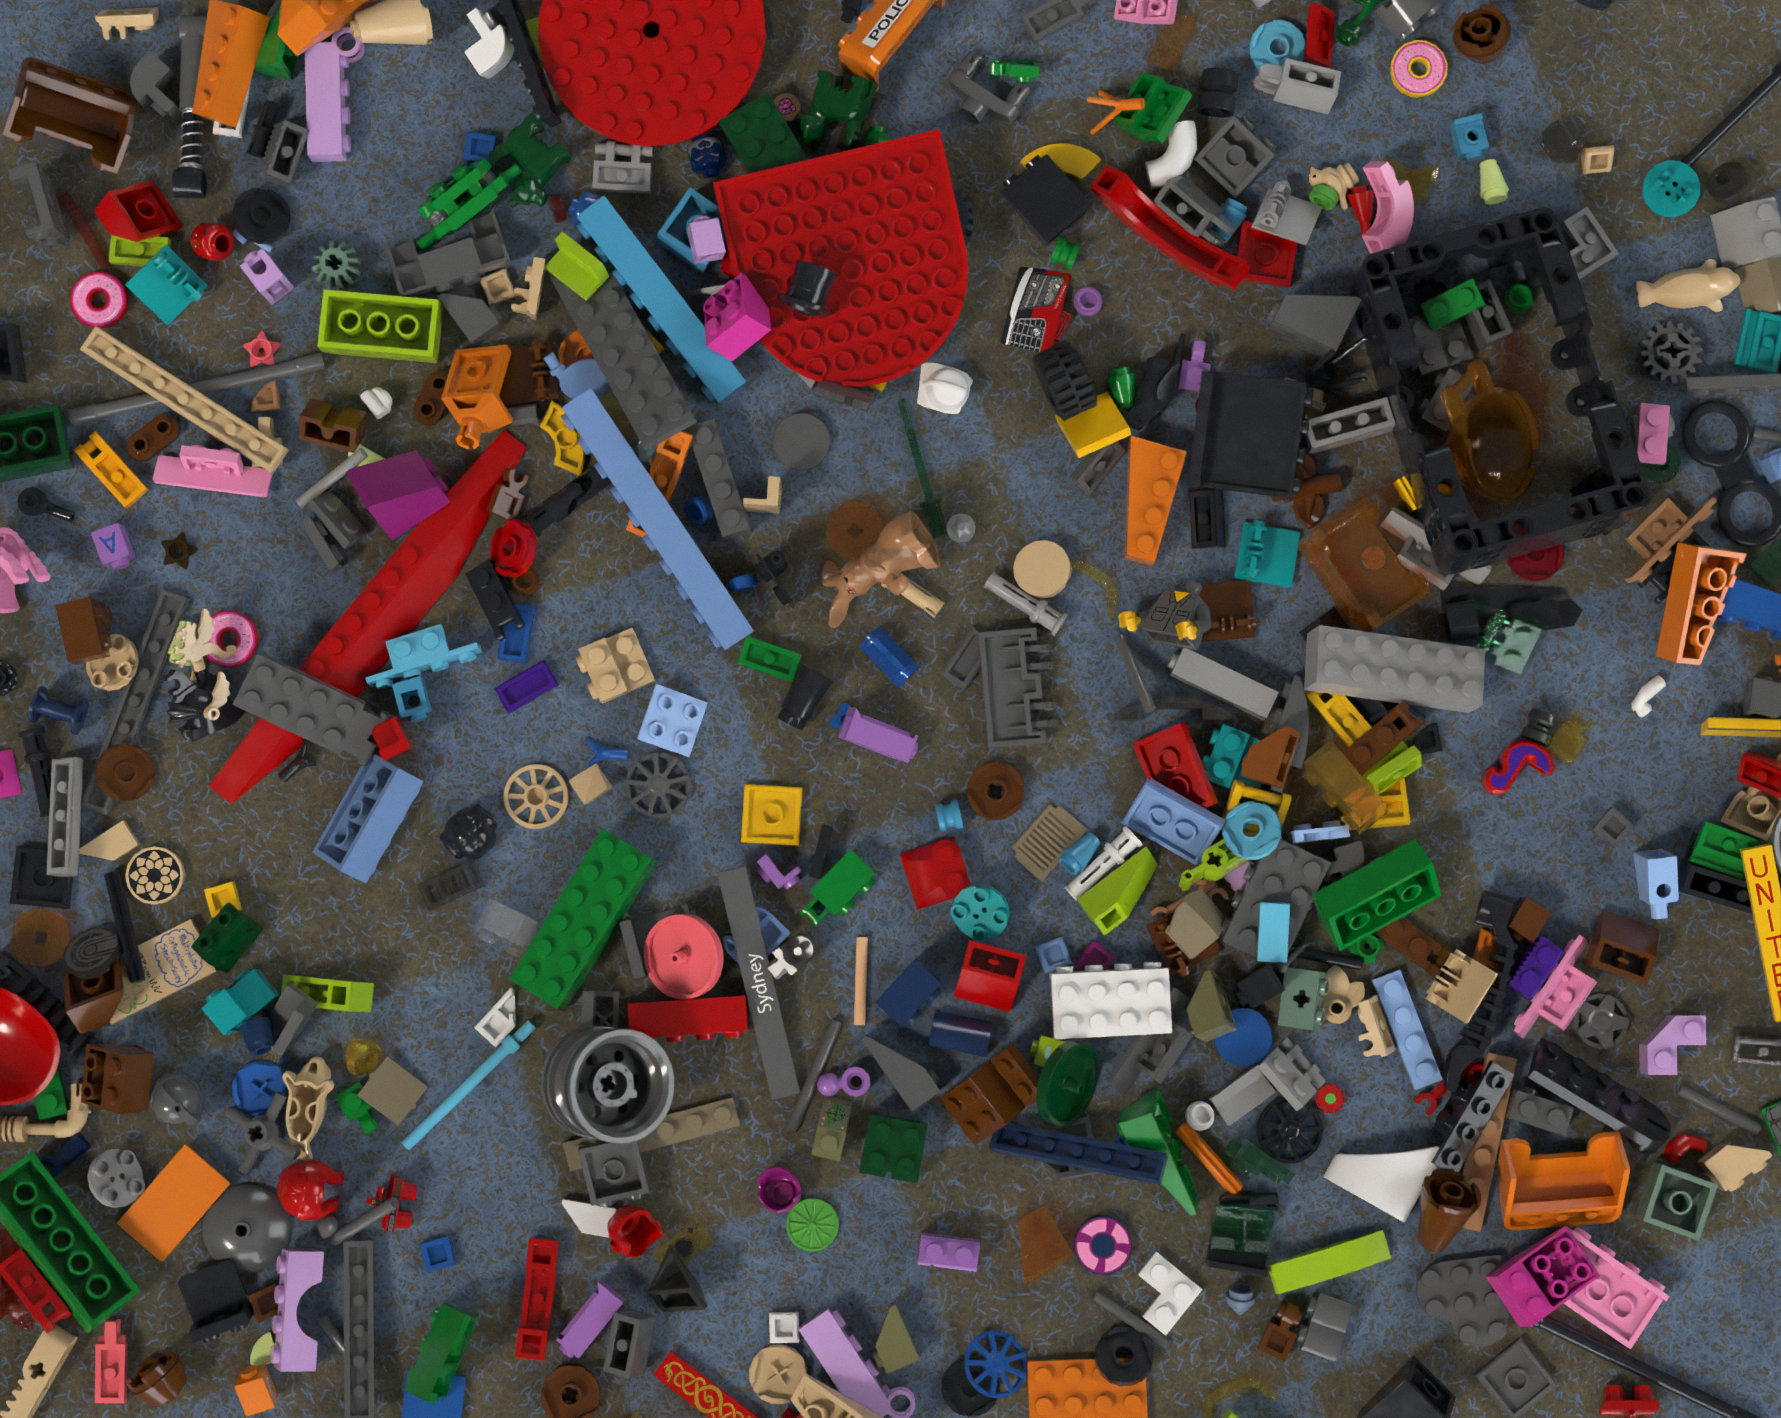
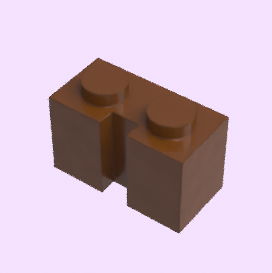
(332, 428)

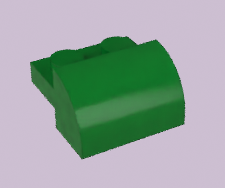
(1161, 111)

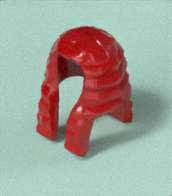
(302, 1189)

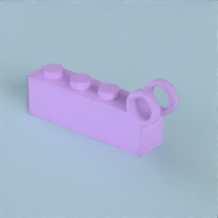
(326, 97)
(846, 1366)

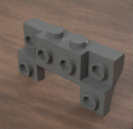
(451, 264)

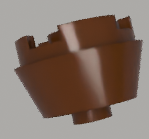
(1482, 34)
(158, 1378)

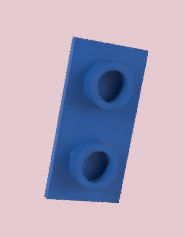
(888, 656)

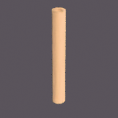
(860, 980)

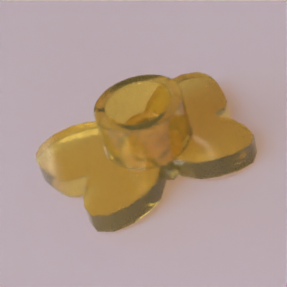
(1418, 179)

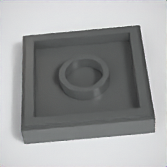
(1516, 1379)

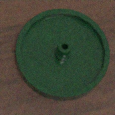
(1067, 1083)

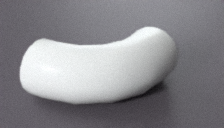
(1177, 156)

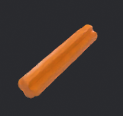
(1209, 1158)

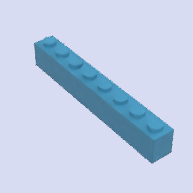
(659, 297)

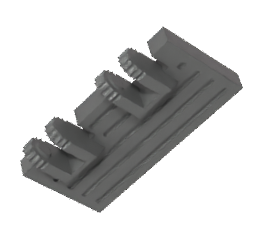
(1010, 688)

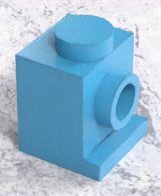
(1463, 146)
(405, 691)

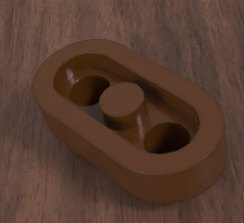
(431, 397)
(153, 438)

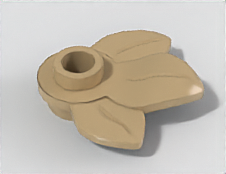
(1341, 993)

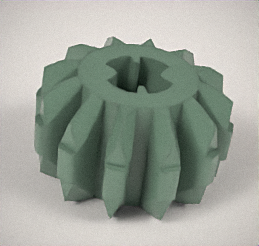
(326, 272)

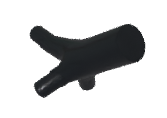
(299, 763)

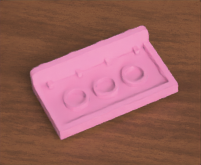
(1619, 1298)

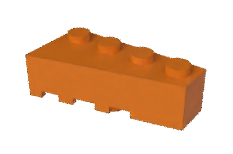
(227, 60)
(1150, 491)
(1695, 600)

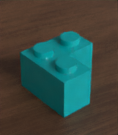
(241, 1003)

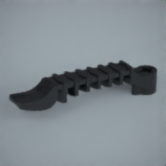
(29, 988)

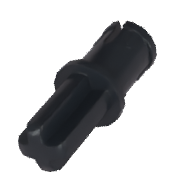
(263, 129)
(1251, 1200)

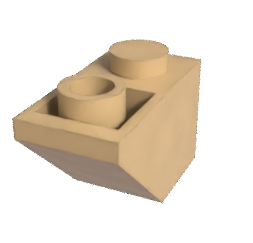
(1731, 1163)

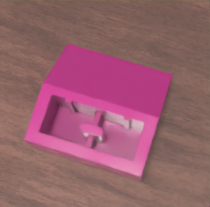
(735, 318)

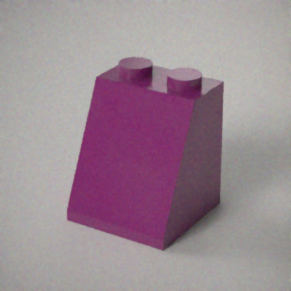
(400, 491)

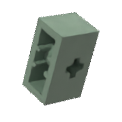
(1299, 1014)

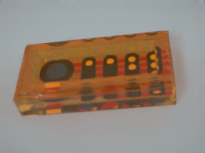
(1172, 42)

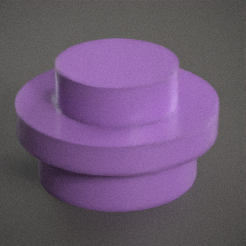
(1087, 301)

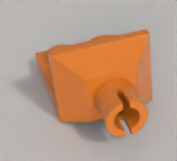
(474, 392)

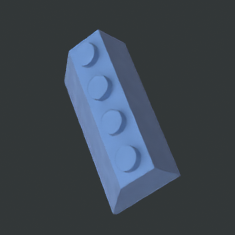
(367, 818)

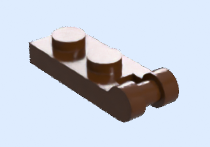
(1382, 738)
(1414, 945)

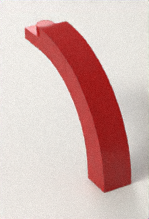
(1164, 233)

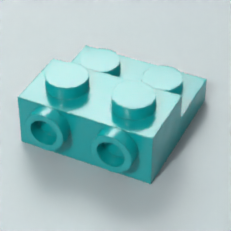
(1226, 757)

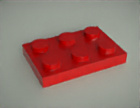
(1175, 763)

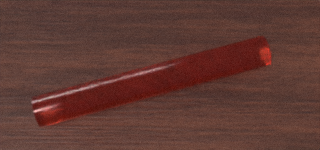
(85, 231)

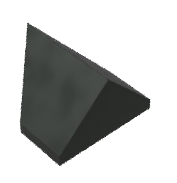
(675, 1286)

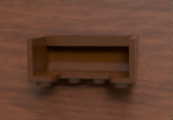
(73, 110)

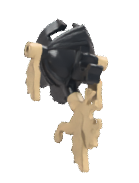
(204, 696)

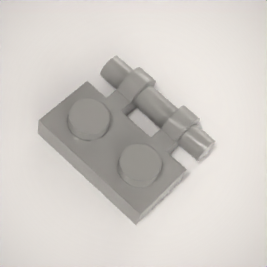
(622, 176)
(1287, 1078)

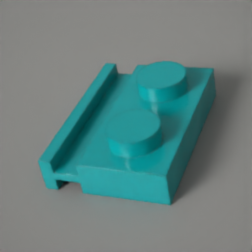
(1759, 342)

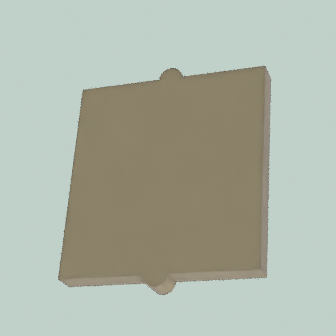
(392, 1091)

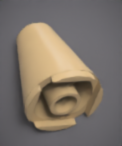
(393, 23)

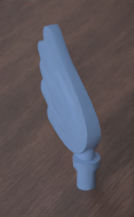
(578, 376)

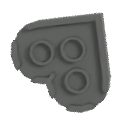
(1463, 1296)

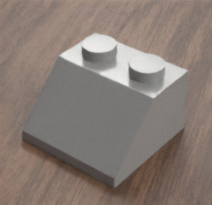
(1748, 233)

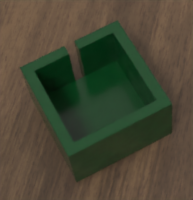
(893, 1147)

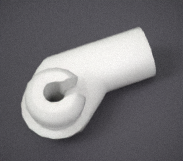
(1646, 693)

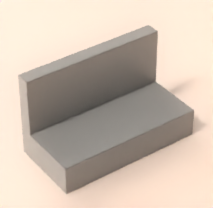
(1241, 1094)

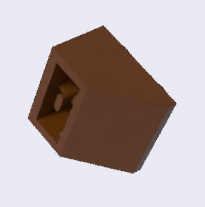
(1623, 948)
(117, 1078)

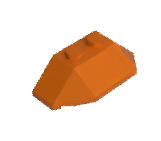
(311, 21)

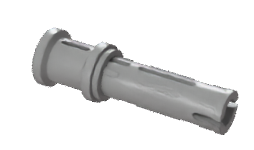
(1037, 610)

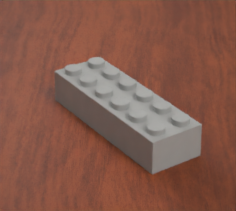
(1394, 669)

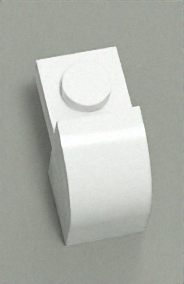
(493, 50)

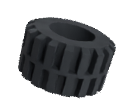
(1065, 380)

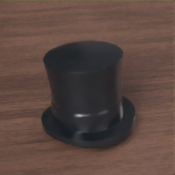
(809, 289)

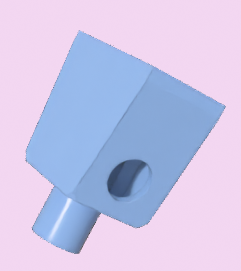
(1653, 870)

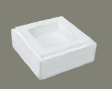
(784, 1327)

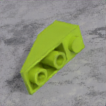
(1117, 894)

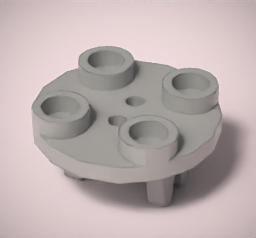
(111, 1165)

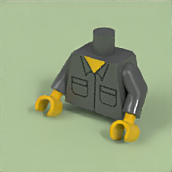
(1174, 618)

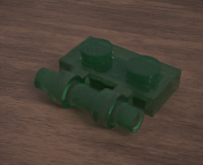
(1518, 640)

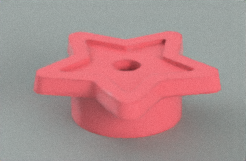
(254, 347)

